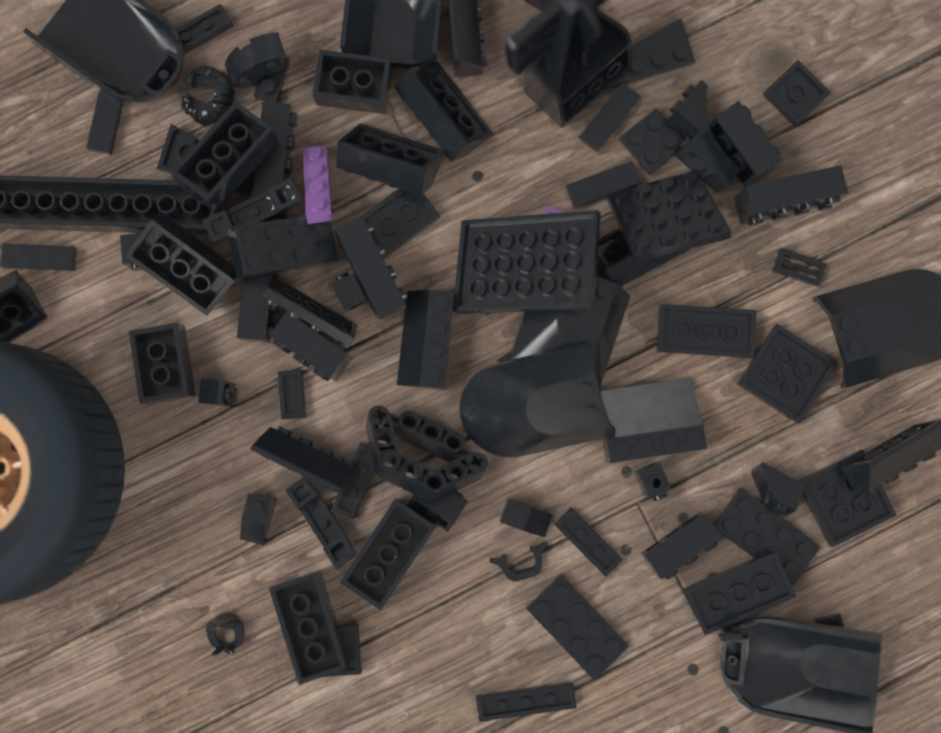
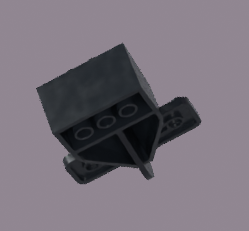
(569, 55)

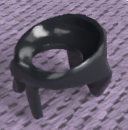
(226, 621)

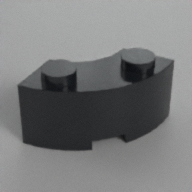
(255, 60)

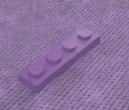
(317, 184)

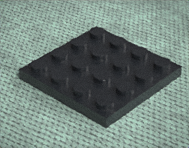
(667, 216)

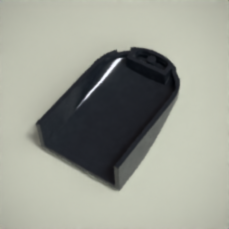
(115, 47)

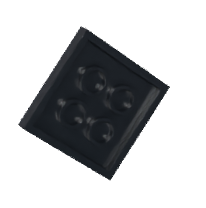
(787, 373)
(838, 508)

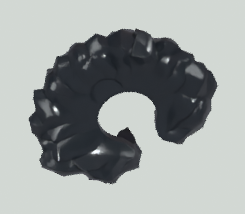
(223, 95)

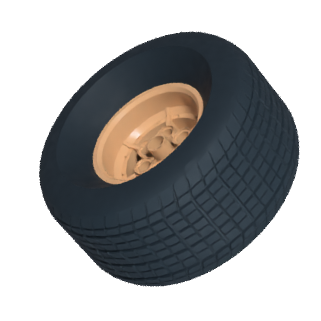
(66, 467)

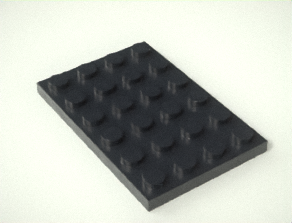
(527, 263)

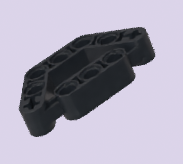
(459, 458)

